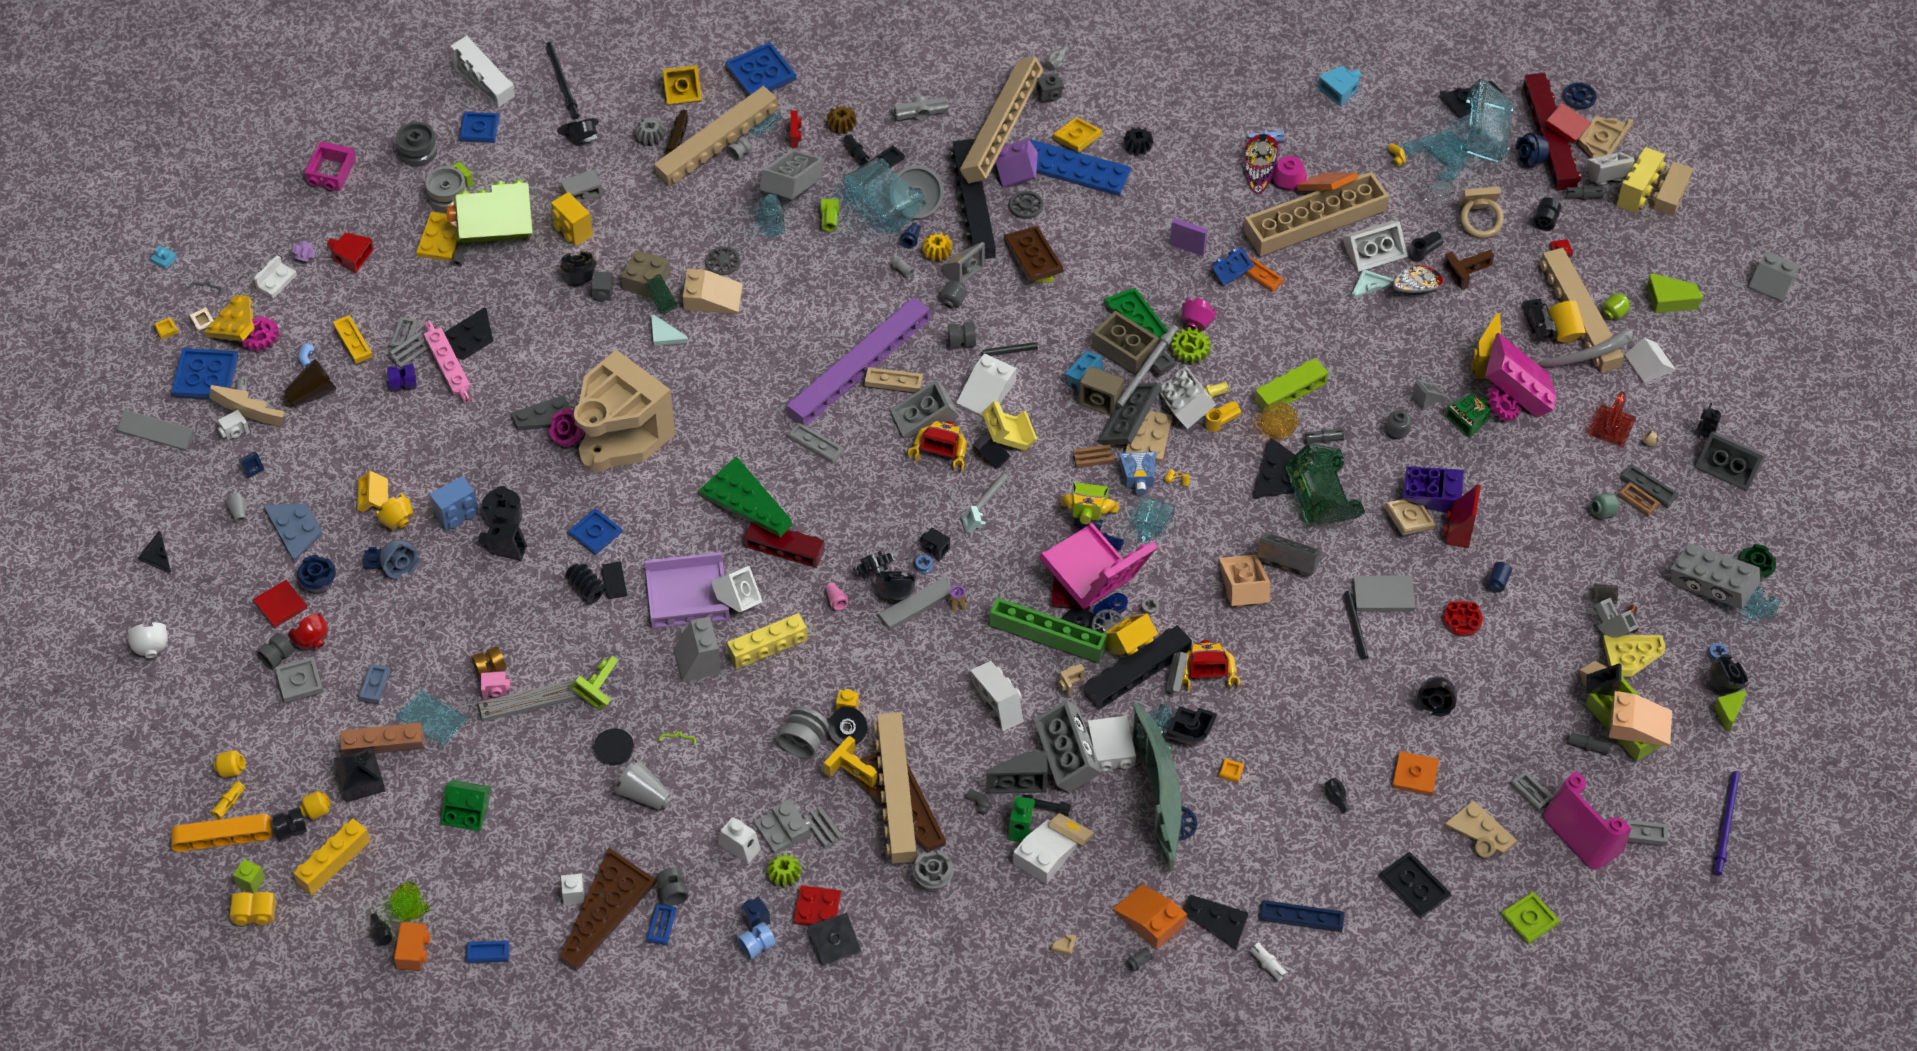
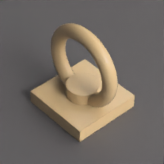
(1479, 199)

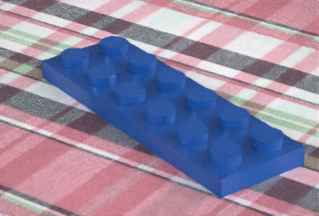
(1081, 168)

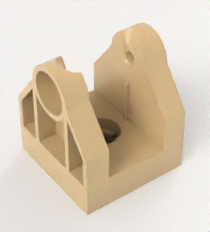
(622, 414)

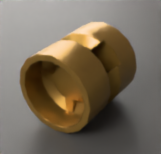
(495, 660)

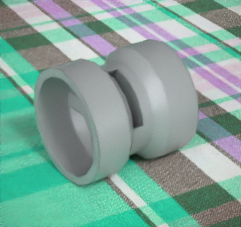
(740, 148)

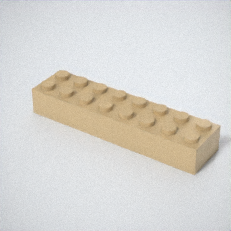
(1315, 214)

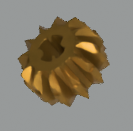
(841, 119)

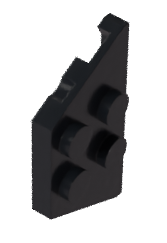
(470, 335)
(1273, 474)

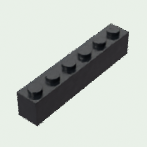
(1137, 667)

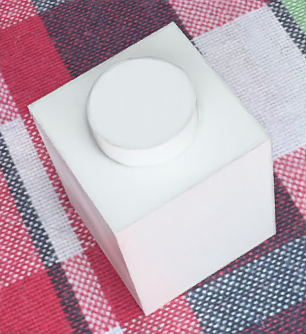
(572, 889)

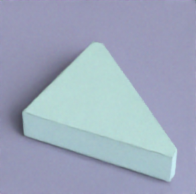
(1371, 282)
(665, 333)

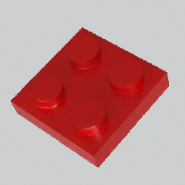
(816, 905)

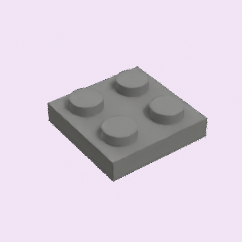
(299, 679)

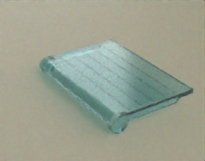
(437, 718)

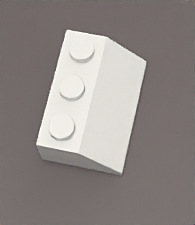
(1375, 245)

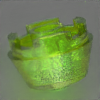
(408, 902)

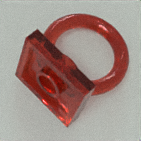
(1612, 423)

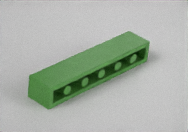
(1048, 630)

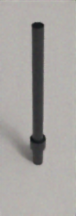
(570, 101)

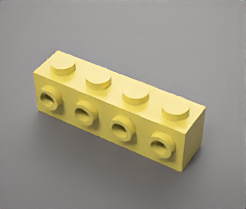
(767, 641)

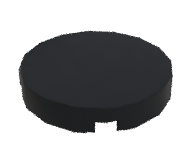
(614, 746)

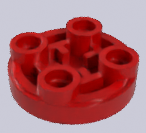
(1462, 618)

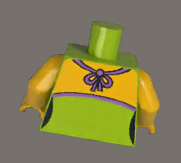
(1089, 502)

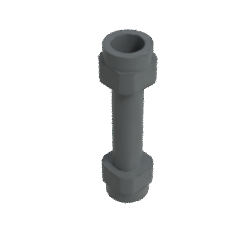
(458, 257)

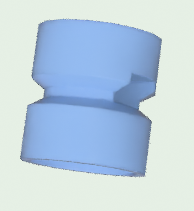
(757, 940)

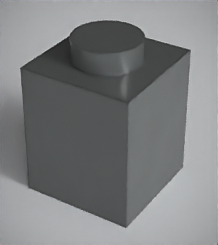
(602, 286)

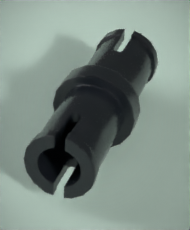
(856, 149)

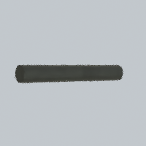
(1010, 349)

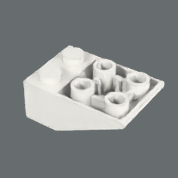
(1186, 397)

